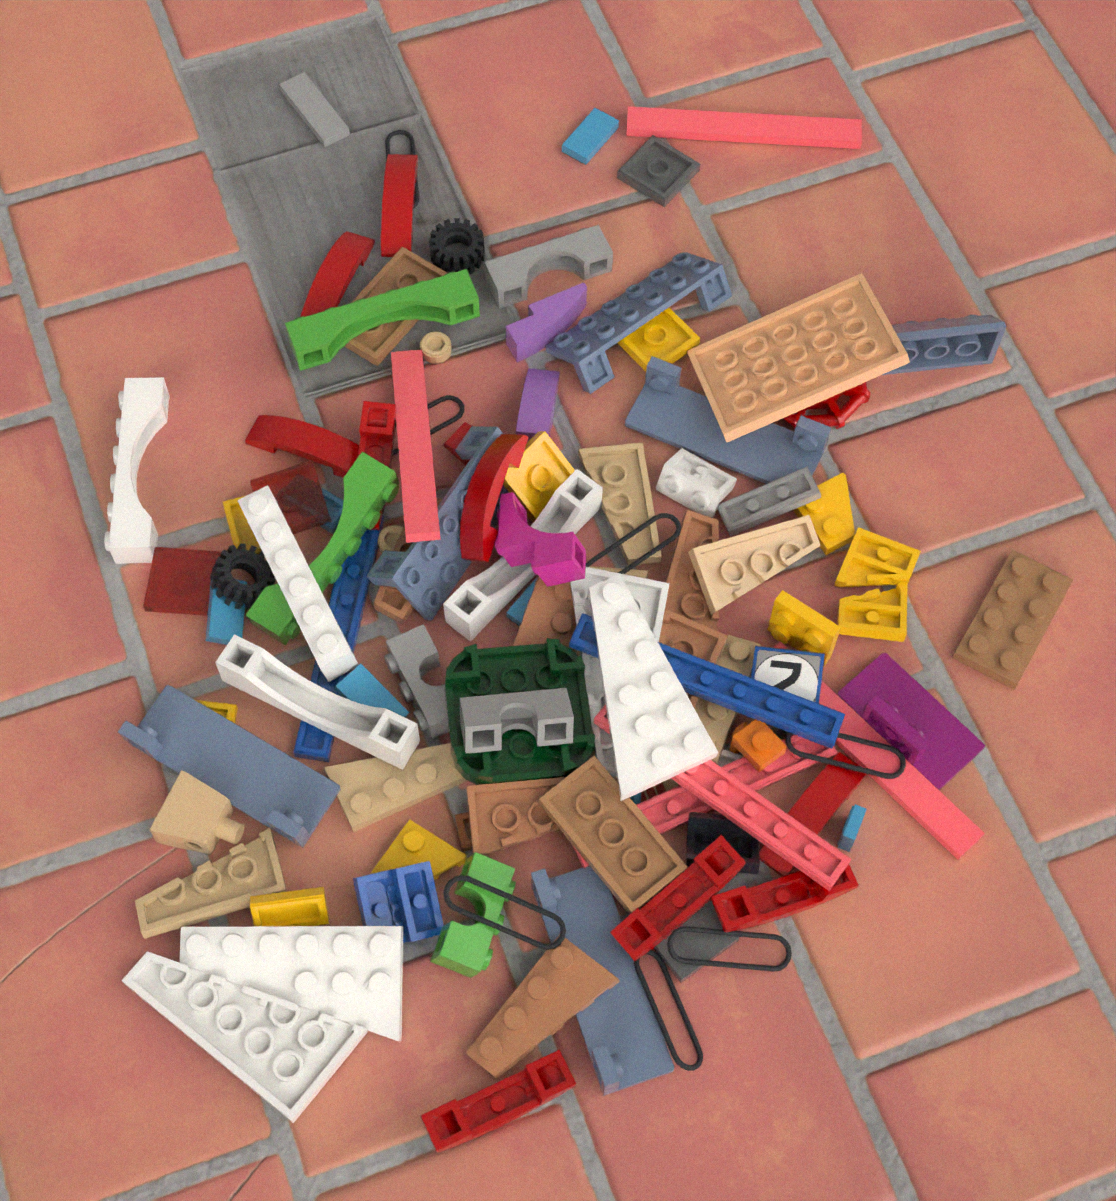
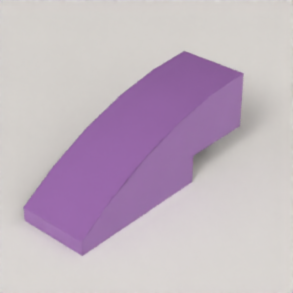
(545, 321)
(538, 402)

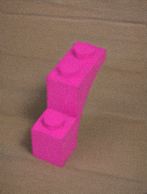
(552, 556)

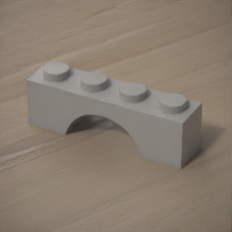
(581, 253)

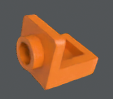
(757, 744)

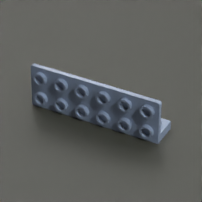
(641, 302)
(689, 423)
(434, 567)
(234, 763)
(620, 1023)

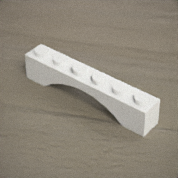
(143, 414)
(298, 583)
(489, 592)
(363, 726)

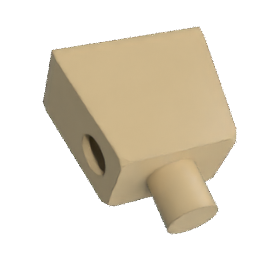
(195, 817)

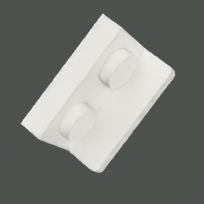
(694, 483)

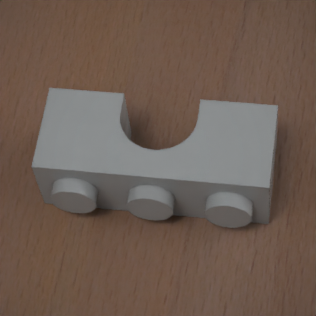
(411, 657)
(541, 712)

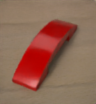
(398, 203)
(337, 272)
(377, 435)
(303, 440)
(476, 534)
(818, 806)
(679, 899)
(776, 899)
(499, 1103)

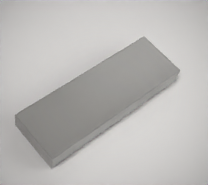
(314, 109)
(768, 501)

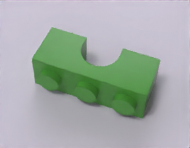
(467, 947)

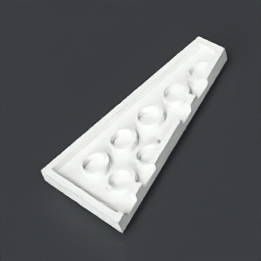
(651, 600)
(646, 706)
(326, 969)
(258, 1037)

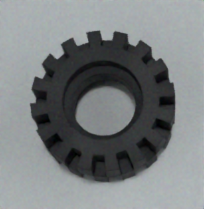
(457, 233)
(229, 586)

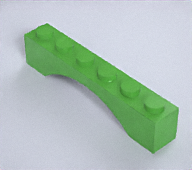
(441, 299)
(366, 491)

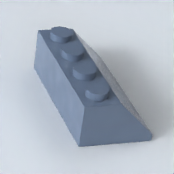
(949, 342)

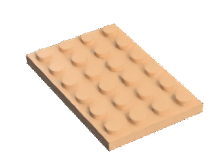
(797, 357)

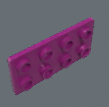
(911, 720)

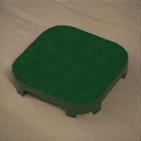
(512, 671)

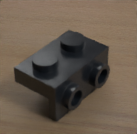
(706, 828)

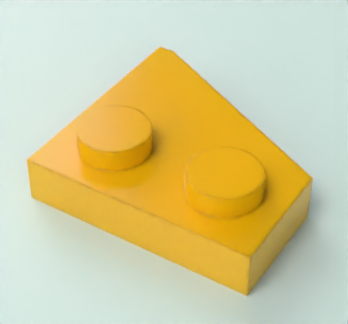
(831, 514)
(876, 561)
(875, 614)
(419, 845)

